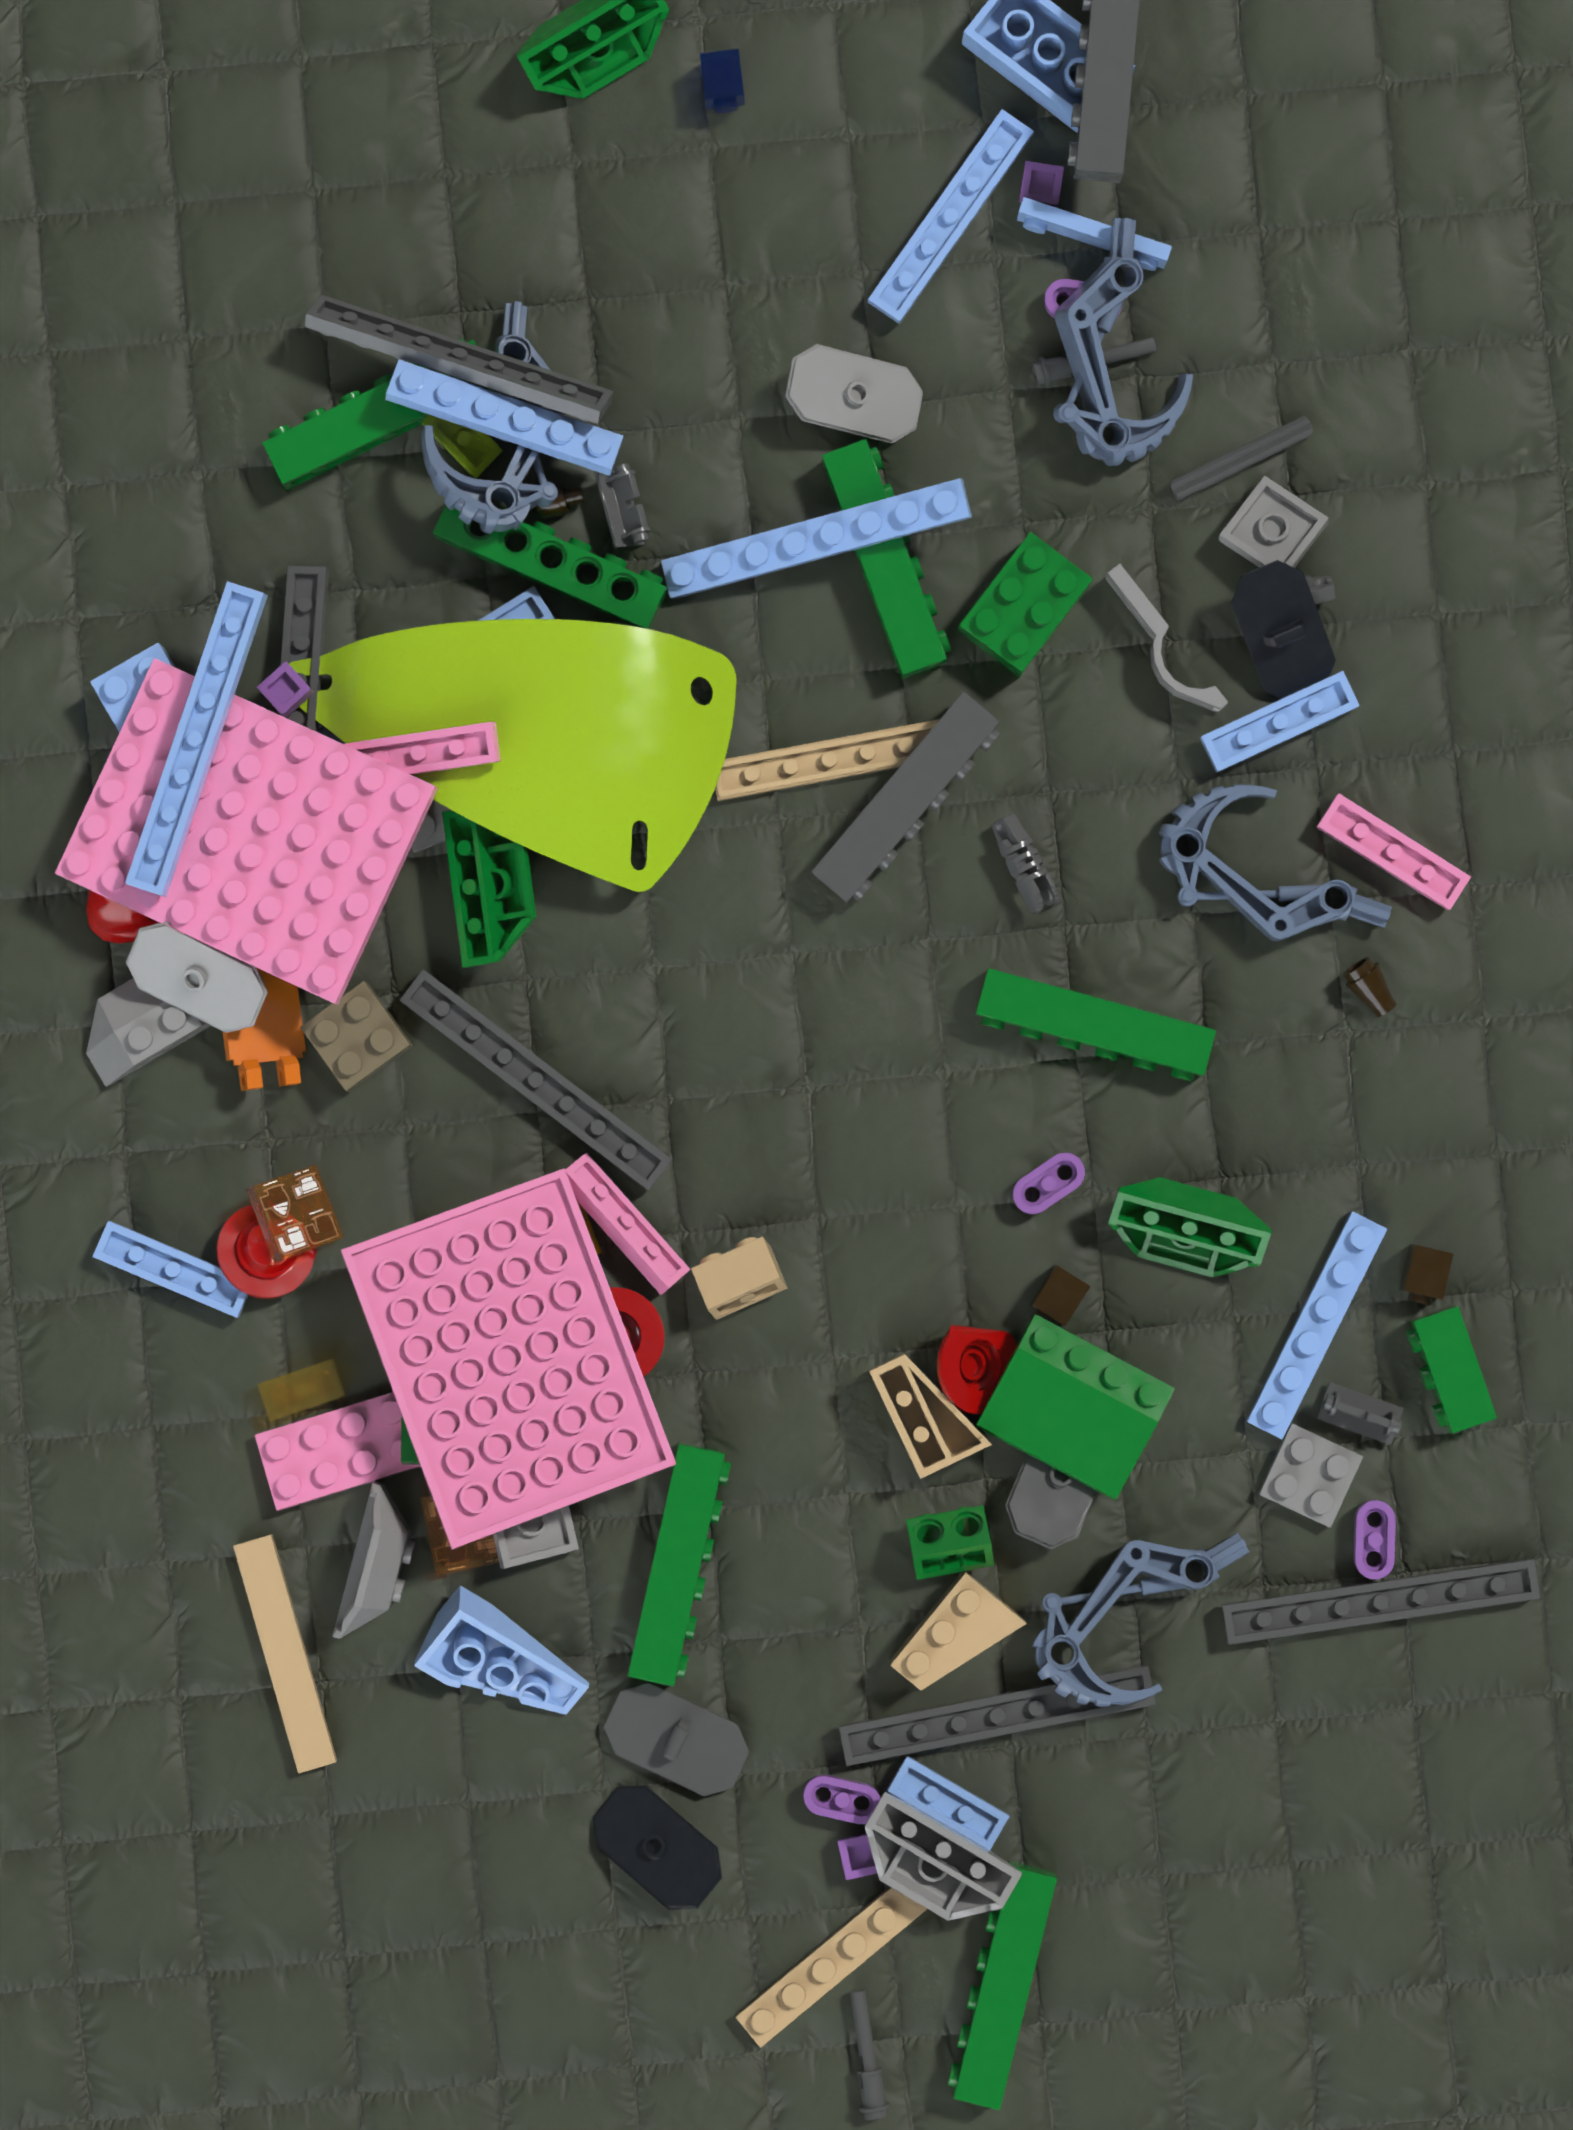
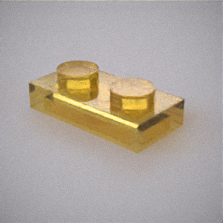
(301, 1389)

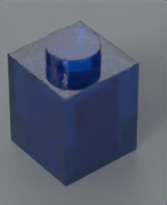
(722, 80)

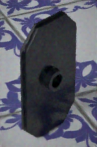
(1282, 629)
(657, 1847)

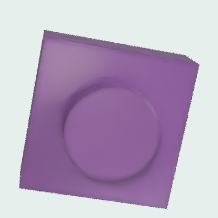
(1041, 183)
(285, 689)
(856, 1856)

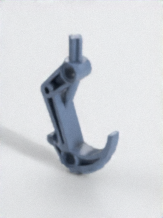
(1082, 337)
(474, 496)
(1273, 921)
(1167, 1573)

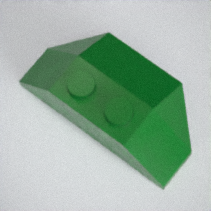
(591, 45)
(488, 889)
(1188, 1227)

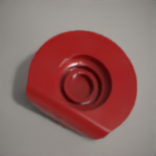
(249, 1264)
(642, 1326)
(971, 1365)

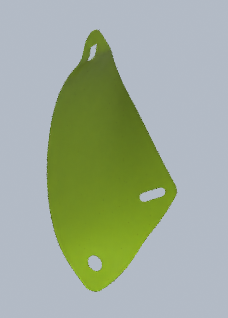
(586, 722)

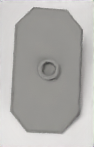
(854, 393)
(196, 978)

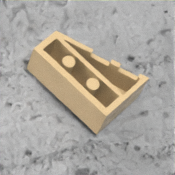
(924, 1417)
(954, 1631)

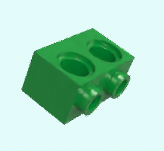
(951, 1546)

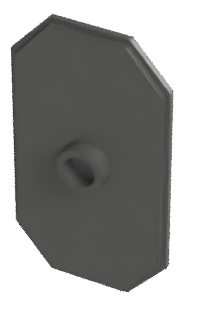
(1047, 1504)
(676, 1739)

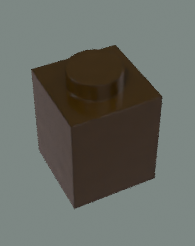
(1425, 1273)
(1059, 1296)

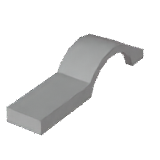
(1156, 628)

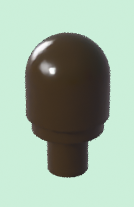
(561, 503)

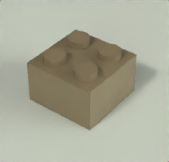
(356, 1036)

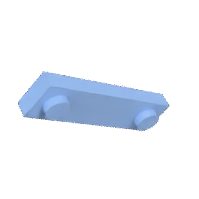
(1042, 217)
(1279, 721)
(169, 1268)

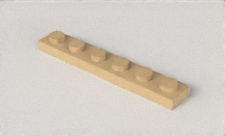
(828, 1964)

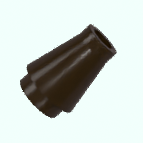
(1369, 985)

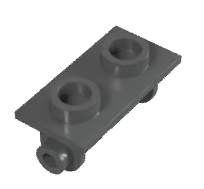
(625, 520)
(1360, 1413)

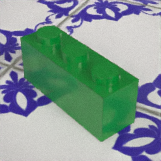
(1450, 1370)

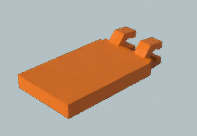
(272, 1038)

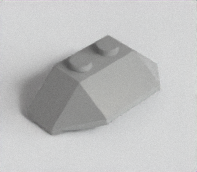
(134, 1030)
(376, 1563)
(936, 1862)

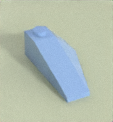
(486, 1650)

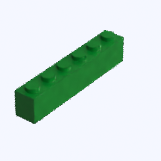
(340, 433)
(887, 565)
(1094, 1023)
(677, 1564)
(1002, 1990)

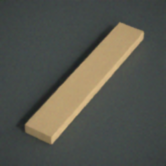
(819, 761)
(285, 1653)

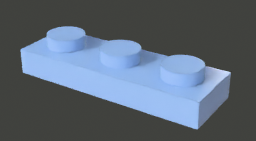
(948, 1802)

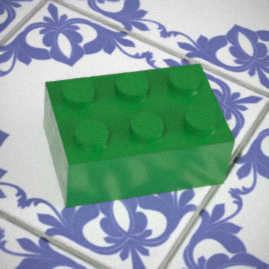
(1025, 604)

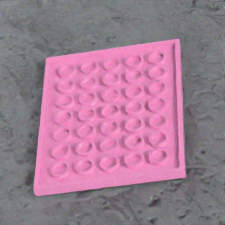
(283, 847)
(508, 1358)

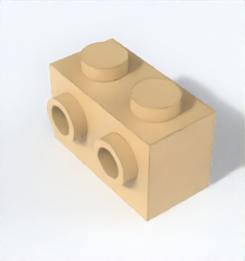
(738, 1277)

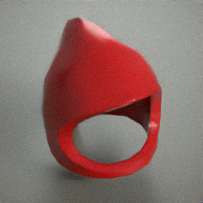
(112, 920)

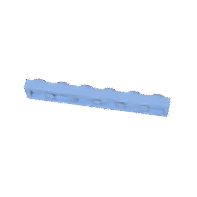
(950, 216)
(504, 417)
(1316, 1324)

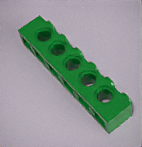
(636, 611)

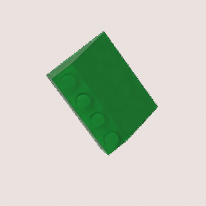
(1074, 1407)

